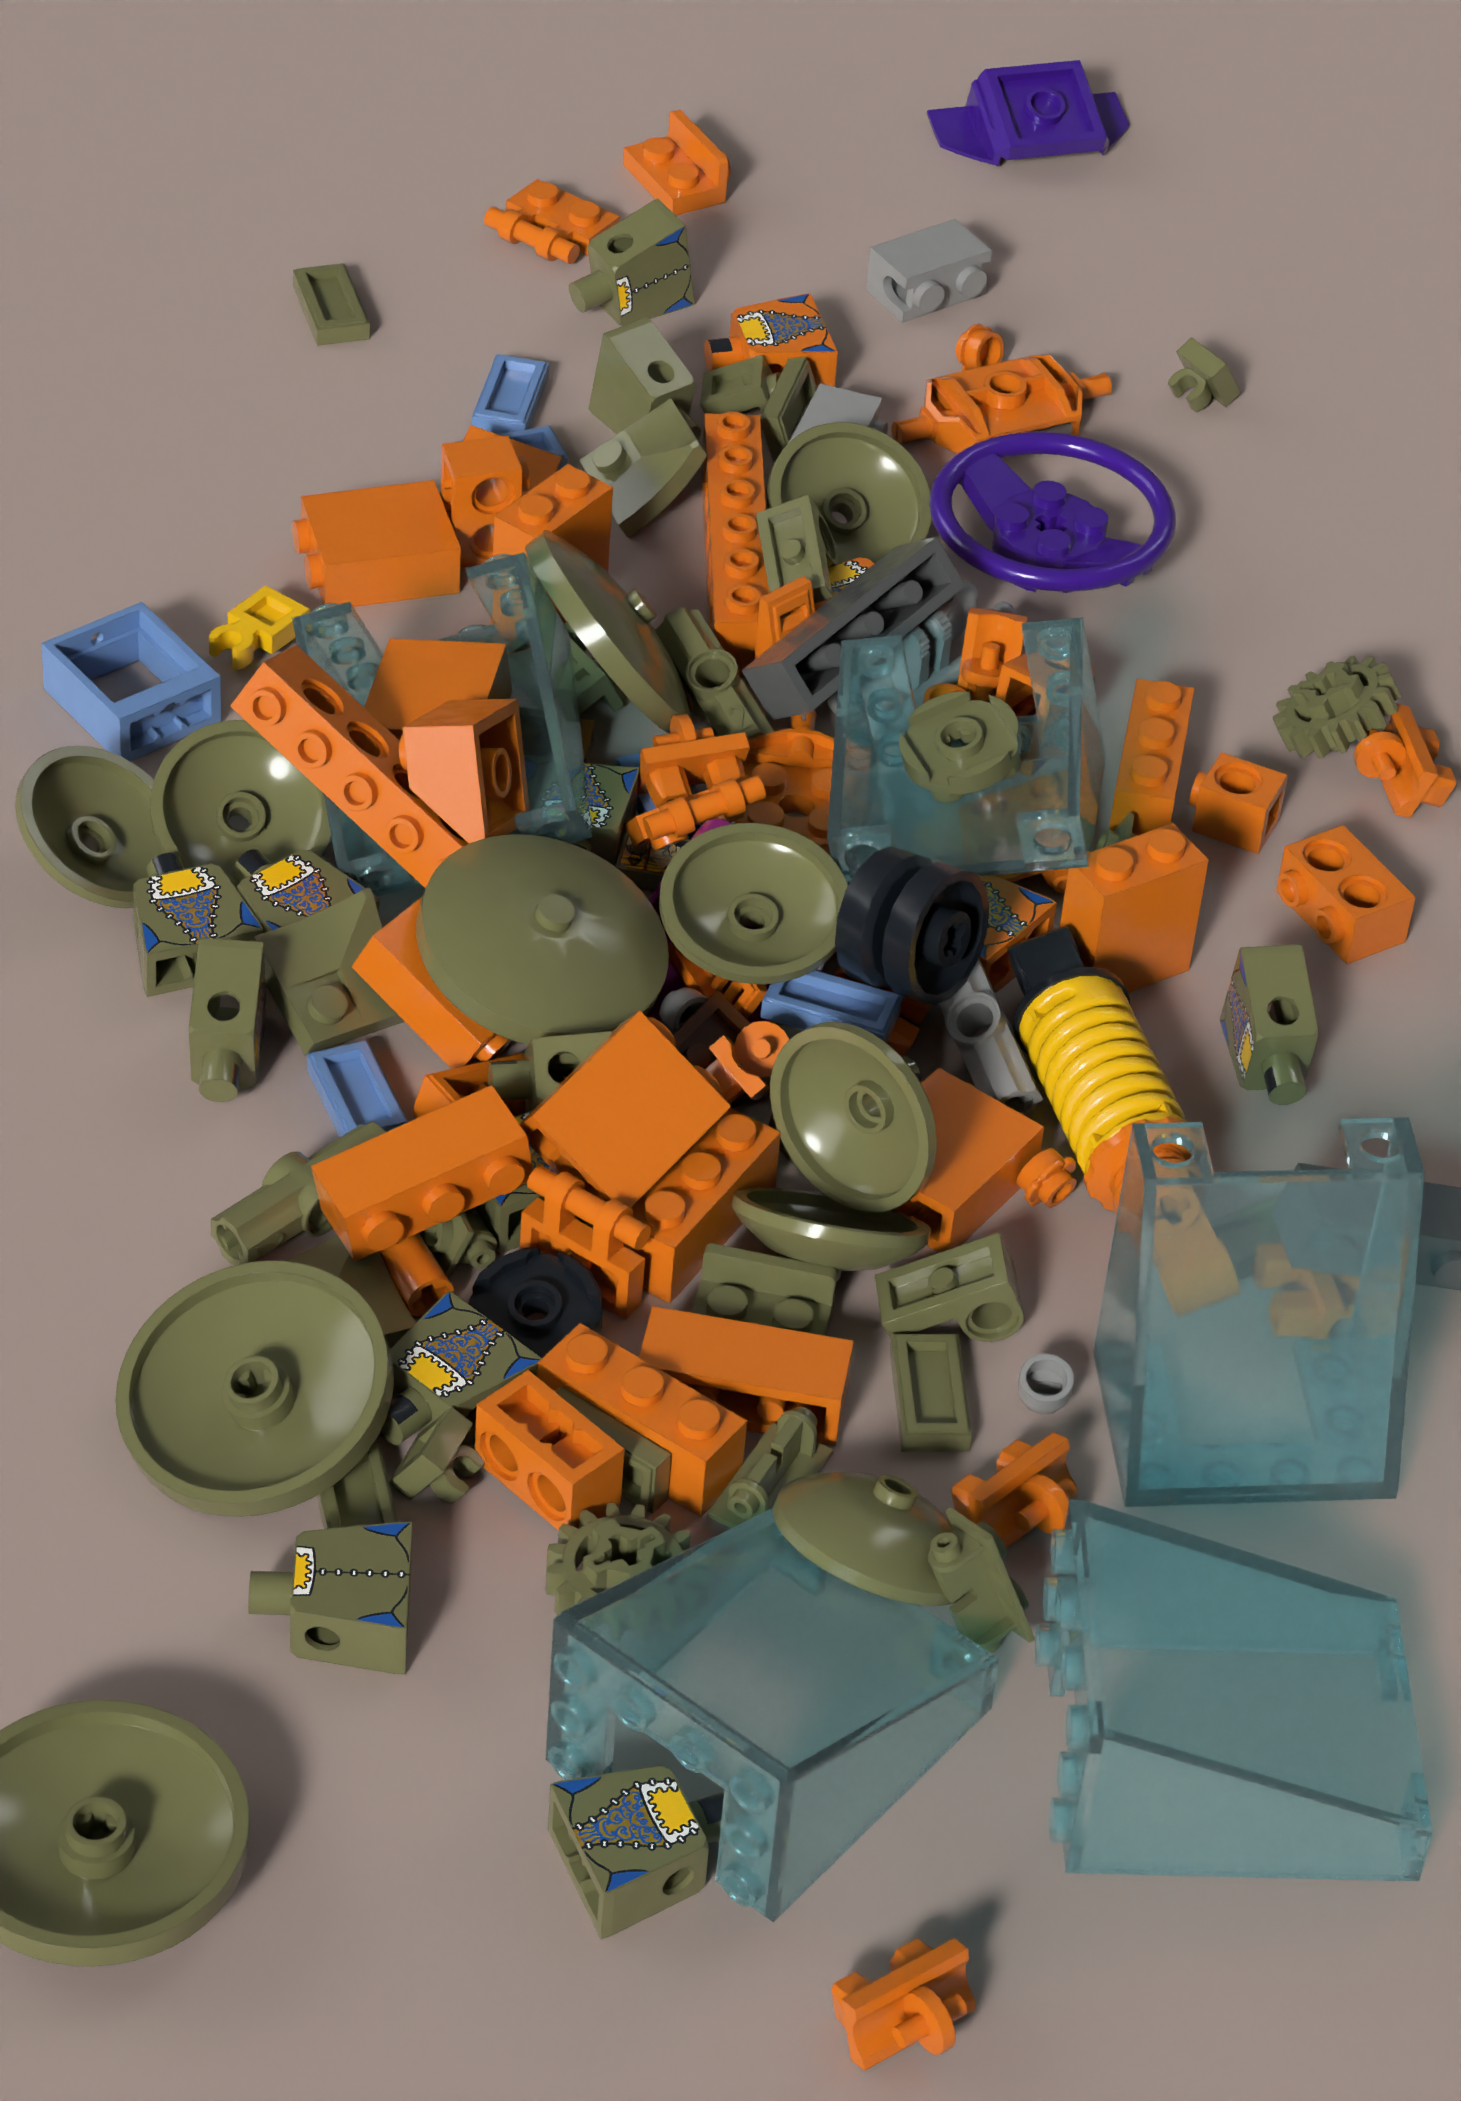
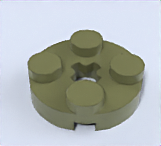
(957, 771)

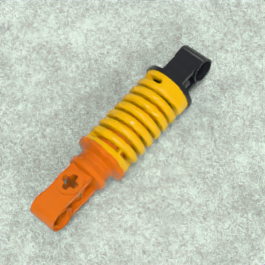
(1090, 1059)

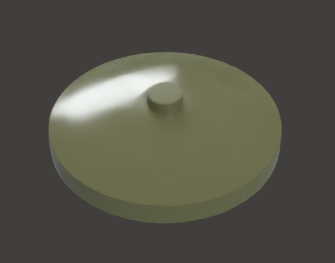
(611, 627)
(540, 938)
(254, 1388)
(114, 1832)

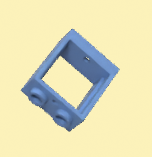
(147, 719)

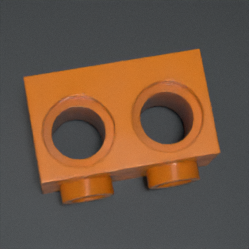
(476, 485)
(1345, 894)
(548, 1451)

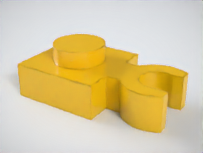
(256, 623)

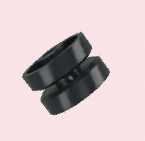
(912, 925)

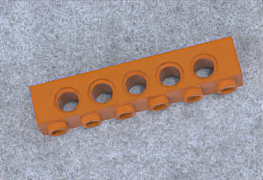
(733, 550)
(345, 758)

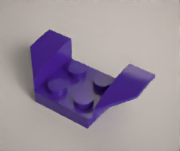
(1030, 115)

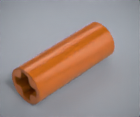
(416, 1274)

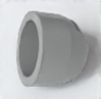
(680, 1005)
(1042, 1377)

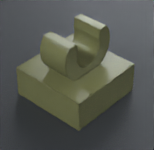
(1205, 373)
(434, 1457)

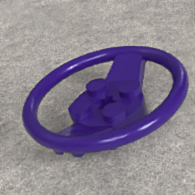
(1045, 533)

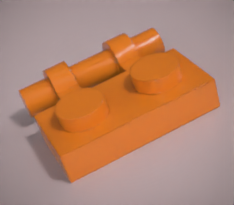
(550, 221)
(678, 817)
(601, 1249)

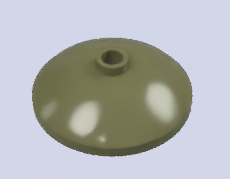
(861, 477)
(230, 773)
(88, 822)
(758, 880)
(853, 1116)
(826, 1233)
(865, 1532)

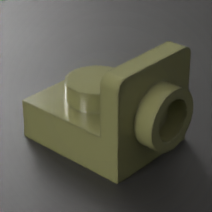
(738, 386)

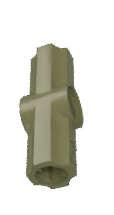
(705, 665)
(282, 1205)

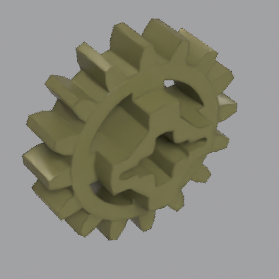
(1336, 706)
(610, 1552)

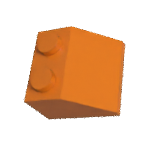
(469, 765)

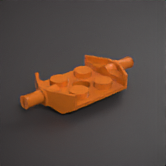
(1000, 401)
(795, 776)

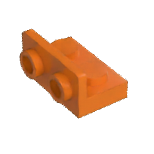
(682, 168)

